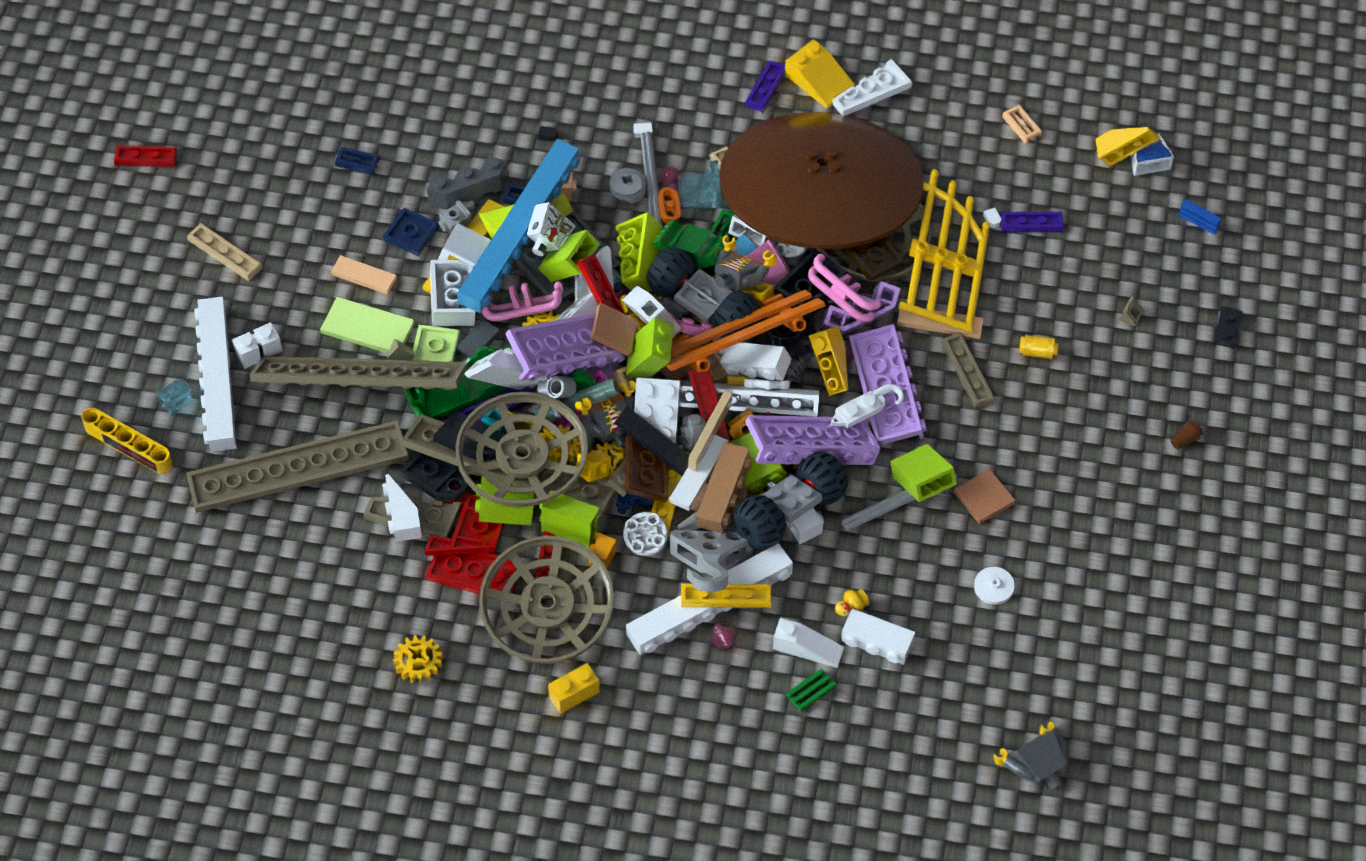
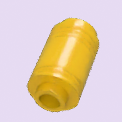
(1038, 346)

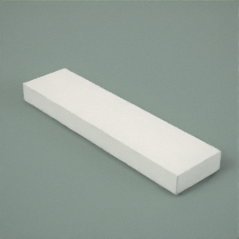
(692, 481)

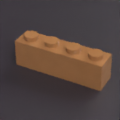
(723, 488)

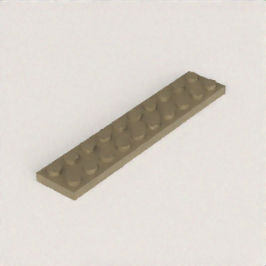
(359, 372)
(421, 440)
(296, 466)

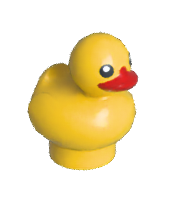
(852, 600)

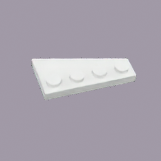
(879, 86)

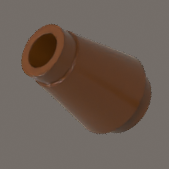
(1186, 435)

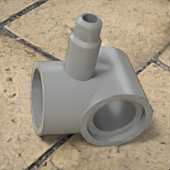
(557, 388)

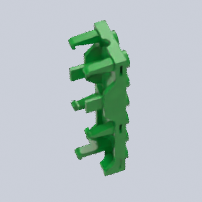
(441, 402)

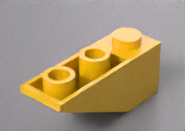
(831, 357)

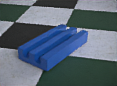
(1200, 216)

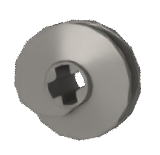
(628, 185)

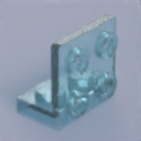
(700, 189)

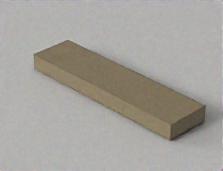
(968, 370)

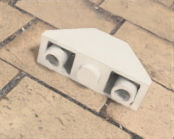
(648, 308)

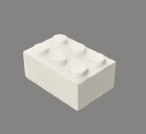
(445, 281)
(658, 404)

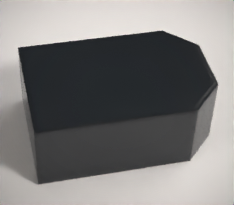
(547, 133)

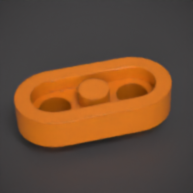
(669, 209)

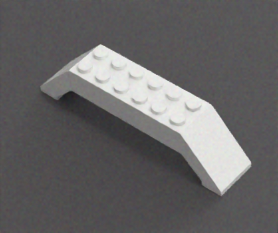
(505, 368)

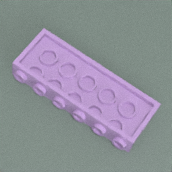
(559, 348)
(882, 363)
(796, 437)

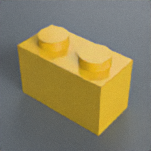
(574, 688)

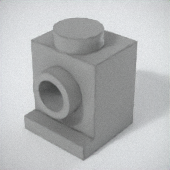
(454, 215)
(691, 430)

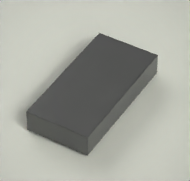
(479, 337)

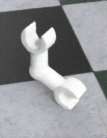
(767, 385)

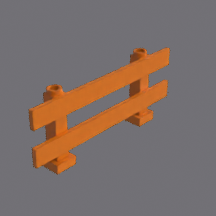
(776, 311)

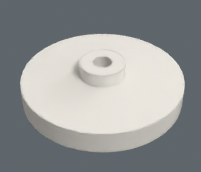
(994, 585)

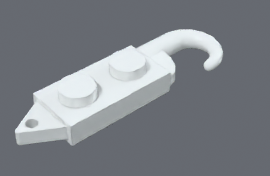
(864, 406)

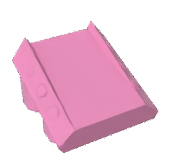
(776, 272)

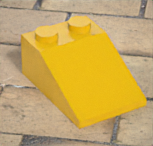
(817, 73)

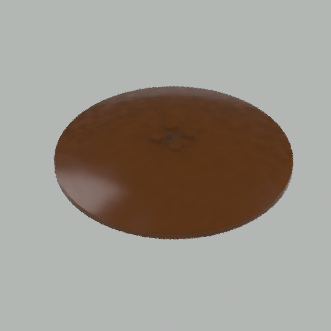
(781, 190)

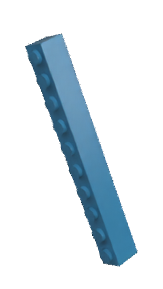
(512, 234)

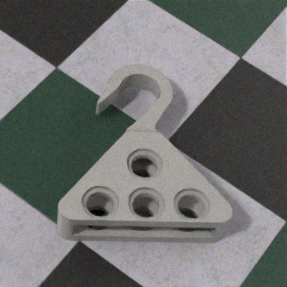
(709, 555)

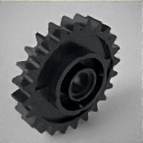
(795, 343)

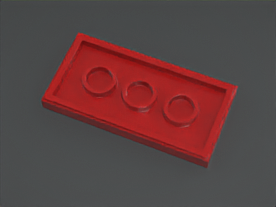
(468, 571)

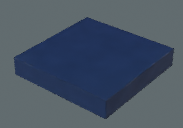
(411, 231)

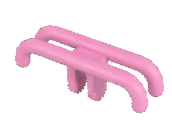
(841, 291)
(525, 307)

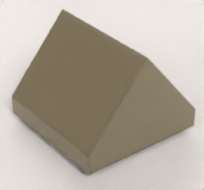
(1131, 312)
(400, 351)

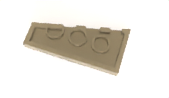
(434, 517)

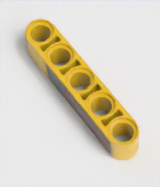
(131, 448)

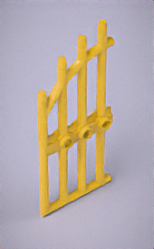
(941, 257)

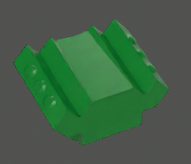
(698, 242)

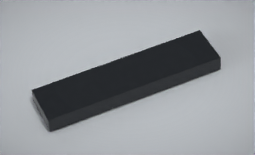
(653, 440)

